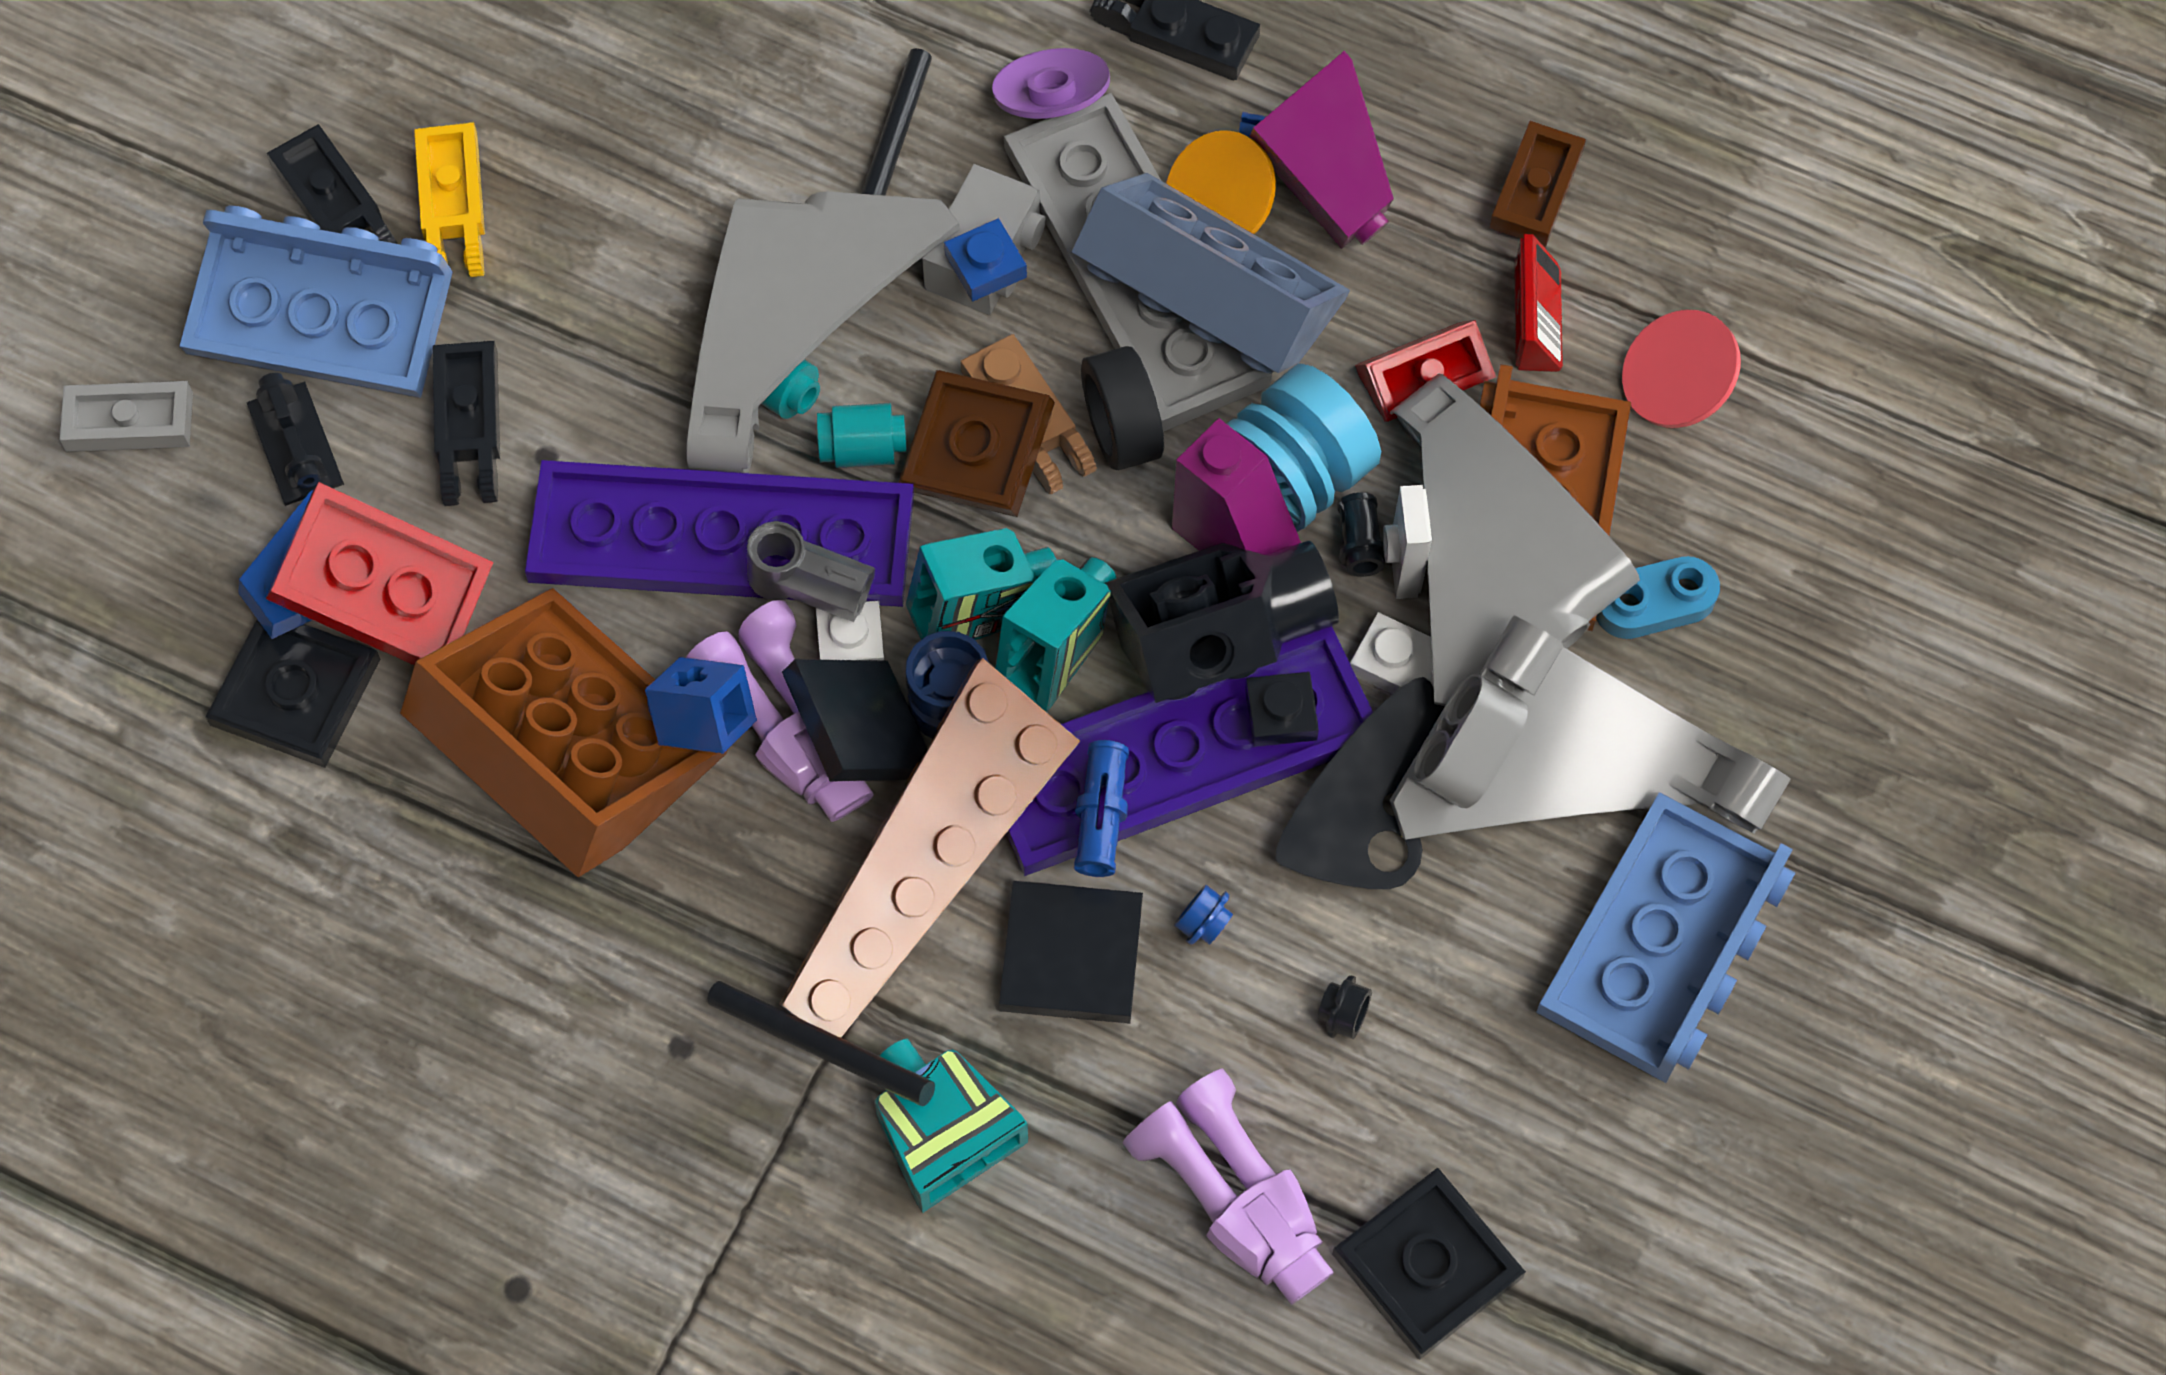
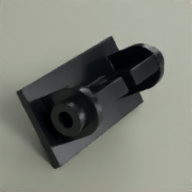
(292, 438)

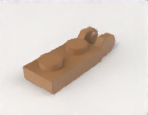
(1011, 366)

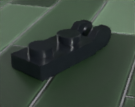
(1184, 31)
(326, 185)
(466, 416)

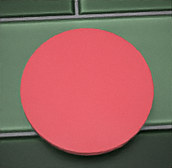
(1681, 368)

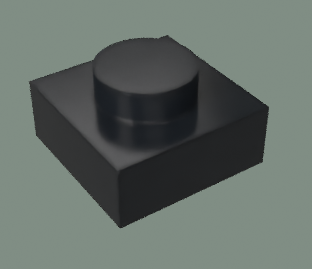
(1281, 709)

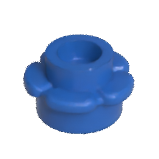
(1204, 916)

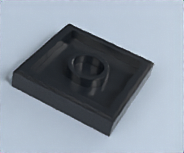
(294, 691)
(856, 718)
(1071, 952)
(1428, 1263)

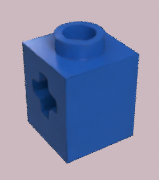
(701, 705)

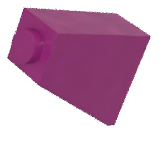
(1330, 154)
(1229, 495)

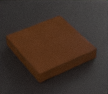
(977, 442)

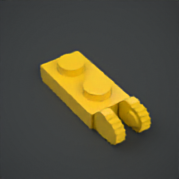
(451, 190)

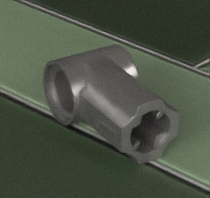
(811, 576)

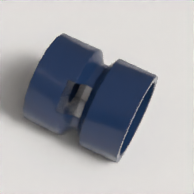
(936, 673)

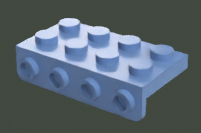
(317, 301)
(1666, 938)

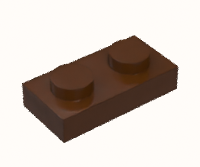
(1537, 182)

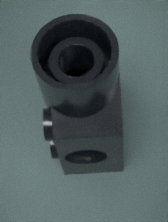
(1218, 614)

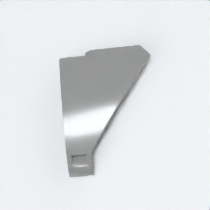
(782, 289)
(1500, 537)
(1565, 739)

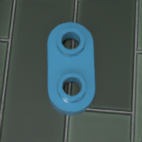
(1662, 599)

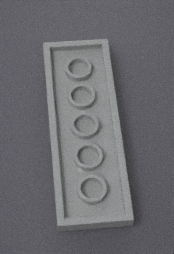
(1069, 164)

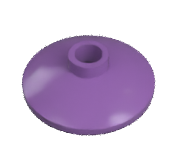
(1051, 83)

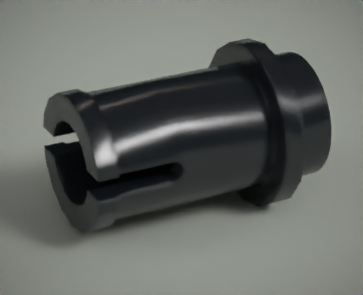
(1361, 535)

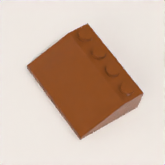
(553, 729)

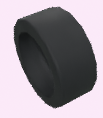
(1122, 408)

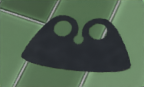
(1345, 803)

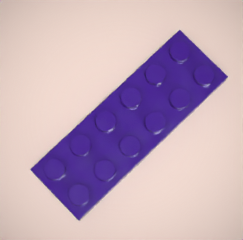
(694, 527)
(1191, 751)

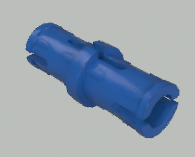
(1098, 847)

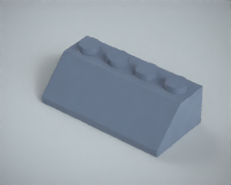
(1208, 272)

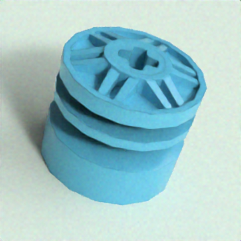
(1312, 439)

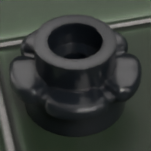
(1344, 1007)

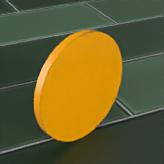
(1227, 176)

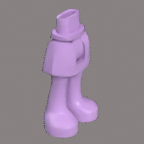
(785, 743)
(1267, 1225)

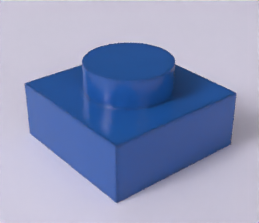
(985, 259)

